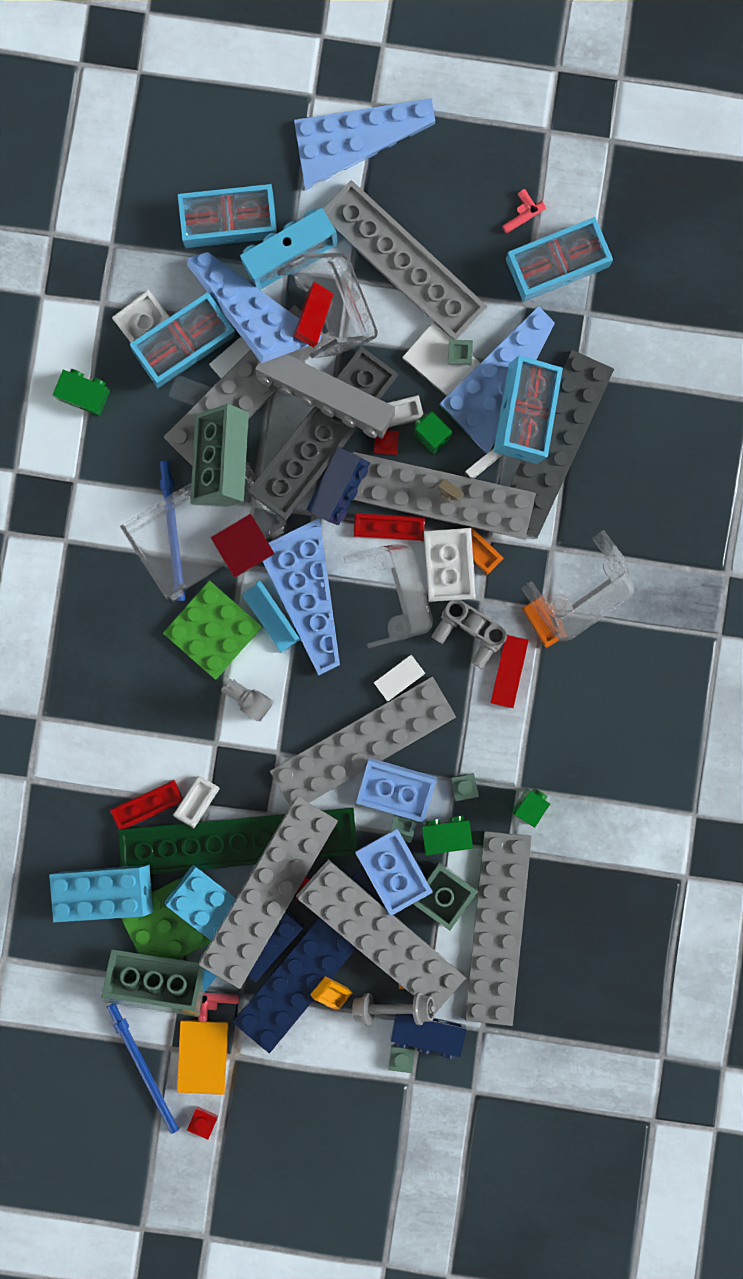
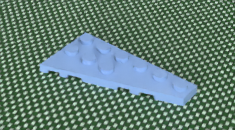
(347, 138)
(255, 316)
(478, 398)
(303, 586)

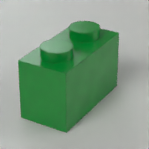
(81, 392)
(432, 432)
(531, 806)
(447, 836)

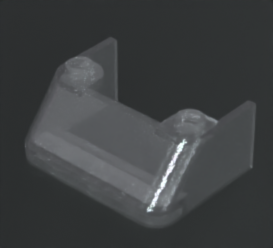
(348, 316)
(410, 588)
(570, 620)

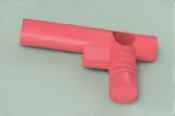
(524, 211)
(212, 1003)

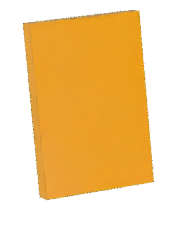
(202, 1057)

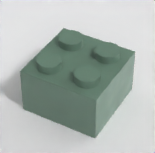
(449, 896)

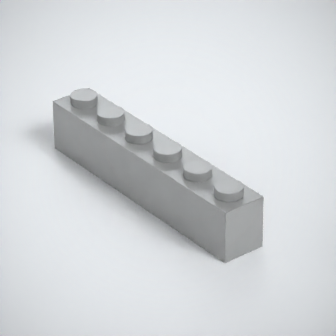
(327, 393)

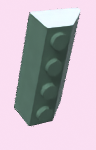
(219, 457)
(154, 983)

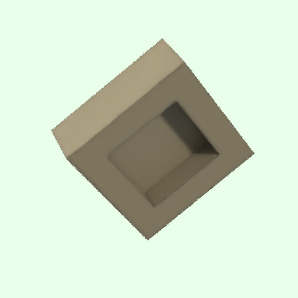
(450, 492)

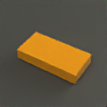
(331, 993)

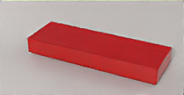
(313, 314)
(389, 527)
(509, 671)
(147, 805)

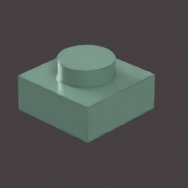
(460, 352)
(464, 787)
(405, 826)
(401, 1059)

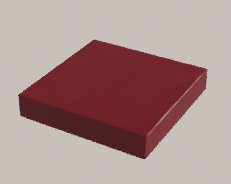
(242, 545)

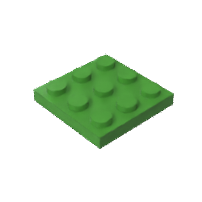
(212, 630)
(164, 931)

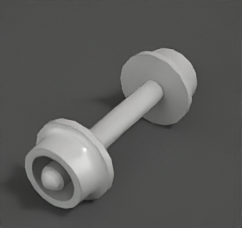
(365, 1009)

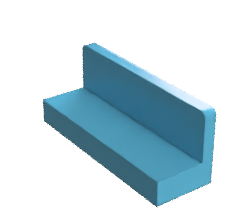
(271, 616)

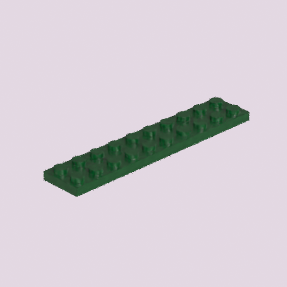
(221, 842)

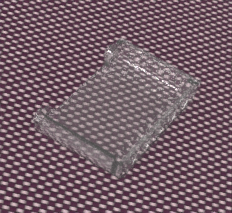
(176, 536)

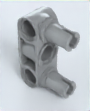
(475, 624)
(250, 701)

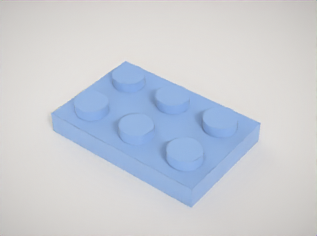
(396, 790)
(393, 872)

